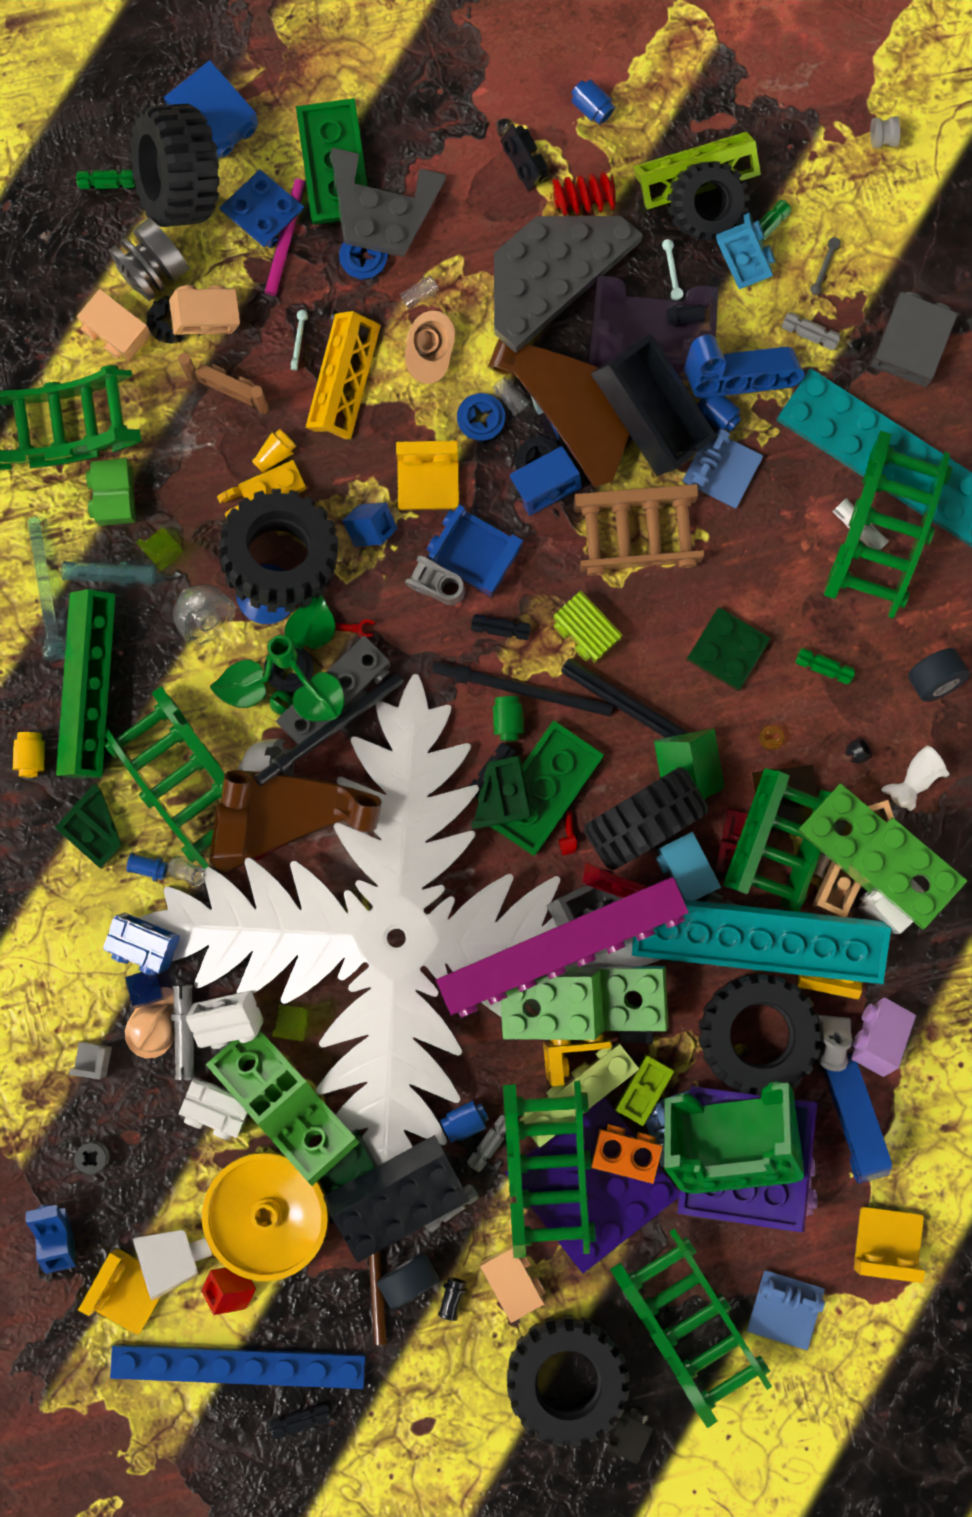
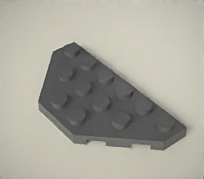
(551, 267)

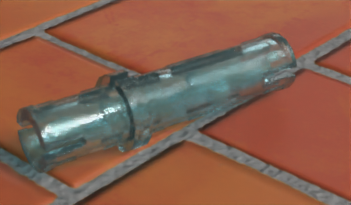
(105, 572)

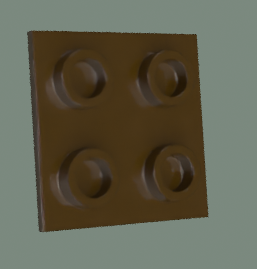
(800, 778)

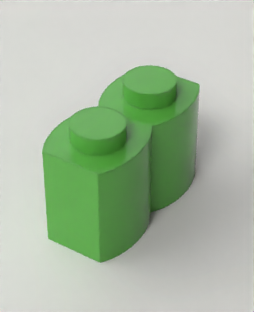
(112, 492)

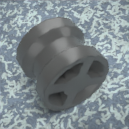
(97, 1153)

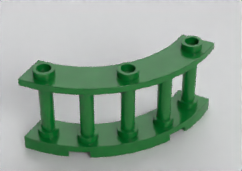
(62, 451)
(864, 514)
(200, 760)
(519, 1163)
(667, 1338)

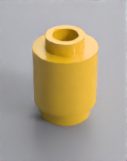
(28, 754)

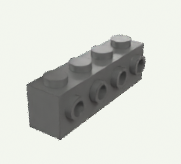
(355, 672)

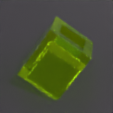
(161, 548)
(292, 1023)

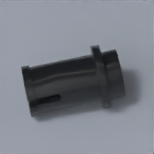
(685, 314)
(452, 1298)

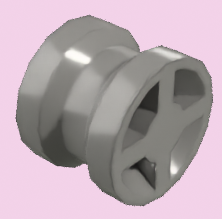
(885, 132)

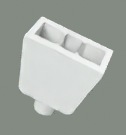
(168, 1260)

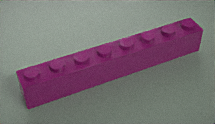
(561, 946)

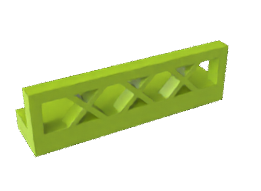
(670, 166)

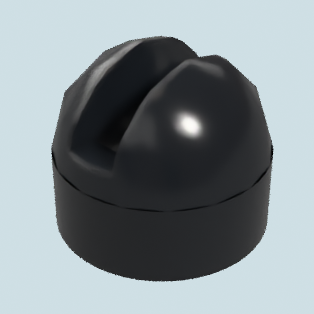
(860, 751)

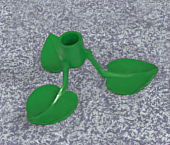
(316, 701)

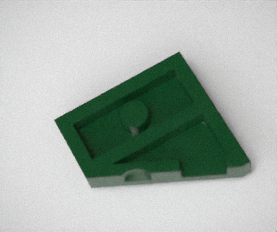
(502, 795)
(92, 828)

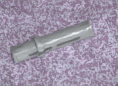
(183, 1036)

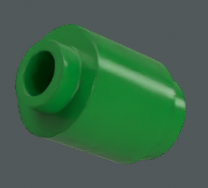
(508, 718)

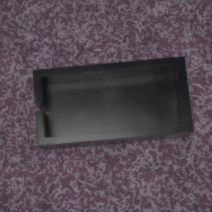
(654, 404)
(395, 1199)

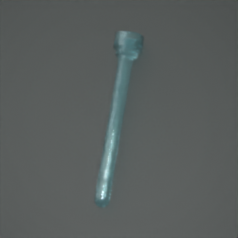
(53, 646)

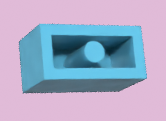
(688, 866)

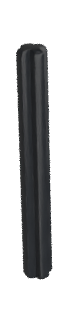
(621, 699)

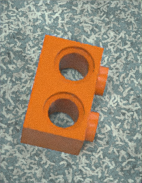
(623, 1162)

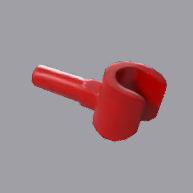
(356, 628)
(568, 844)

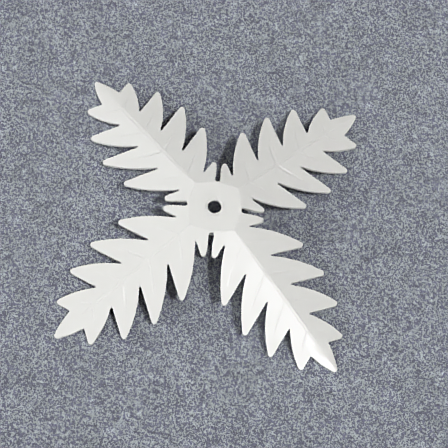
(326, 934)

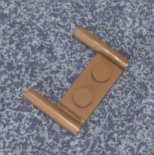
(216, 378)

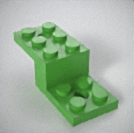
(882, 856)
(588, 1003)
(283, 1105)

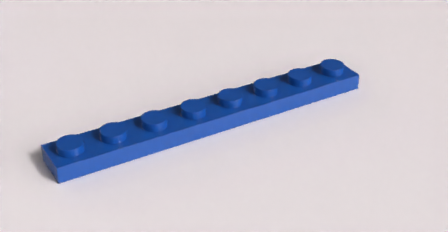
(237, 1366)

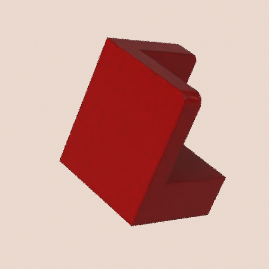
(227, 1291)

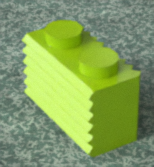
(586, 627)

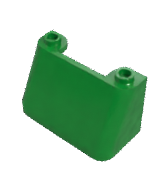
(733, 1142)

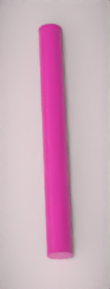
(283, 243)

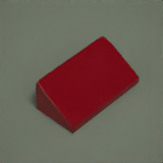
(610, 881)

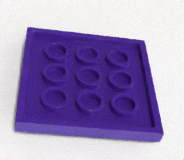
(613, 1201)
(765, 1206)

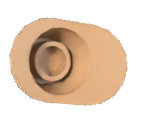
(429, 346)
(150, 1027)

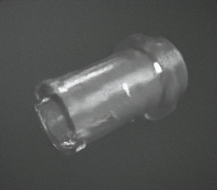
(419, 292)
(510, 396)
(181, 868)

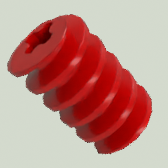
(584, 193)

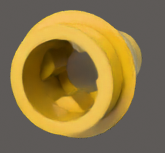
(274, 450)

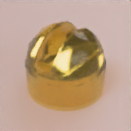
(774, 743)

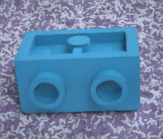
(746, 253)

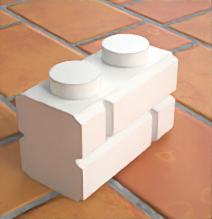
(225, 1020)
(214, 1108)

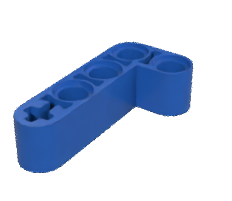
(722, 374)
(859, 1123)

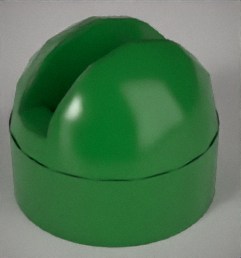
(276, 707)

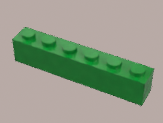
(85, 684)

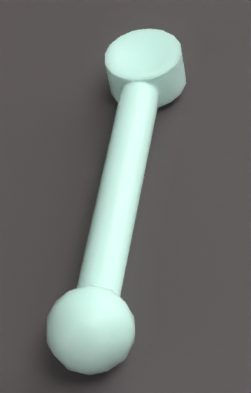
(676, 293)
(302, 316)

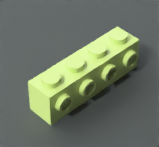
(596, 1079)

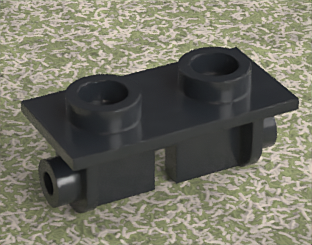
(518, 145)

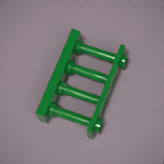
(753, 843)

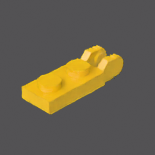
(284, 477)

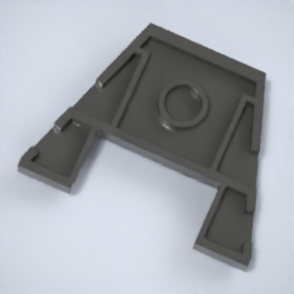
(378, 217)

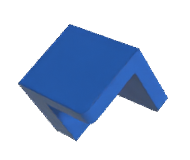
(370, 524)

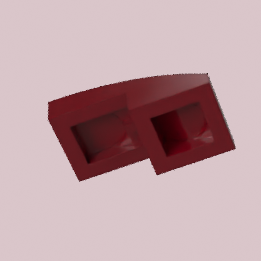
(729, 839)

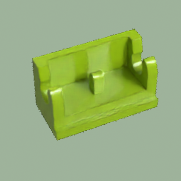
(643, 1090)

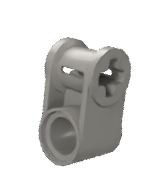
(431, 578)
(835, 1042)

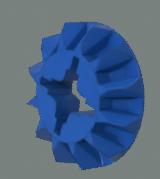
(353, 266)
(485, 404)

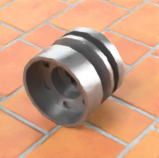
(148, 259)

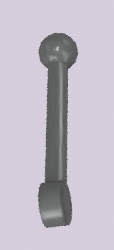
(833, 245)

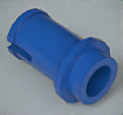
(147, 867)

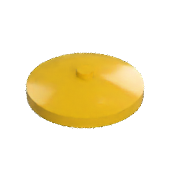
(264, 1217)

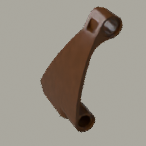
(572, 405)
(286, 807)

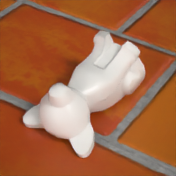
(920, 775)

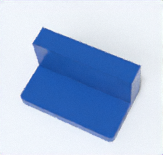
(546, 480)

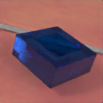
(144, 989)

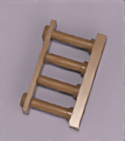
(651, 501)

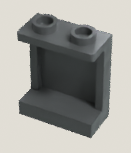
(914, 339)

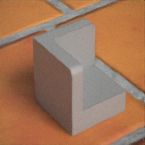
(91, 1061)

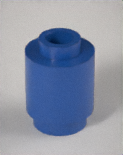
(592, 101)
(720, 412)
(464, 1121)

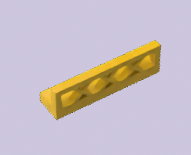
(337, 371)

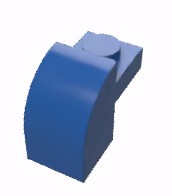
(53, 1238)

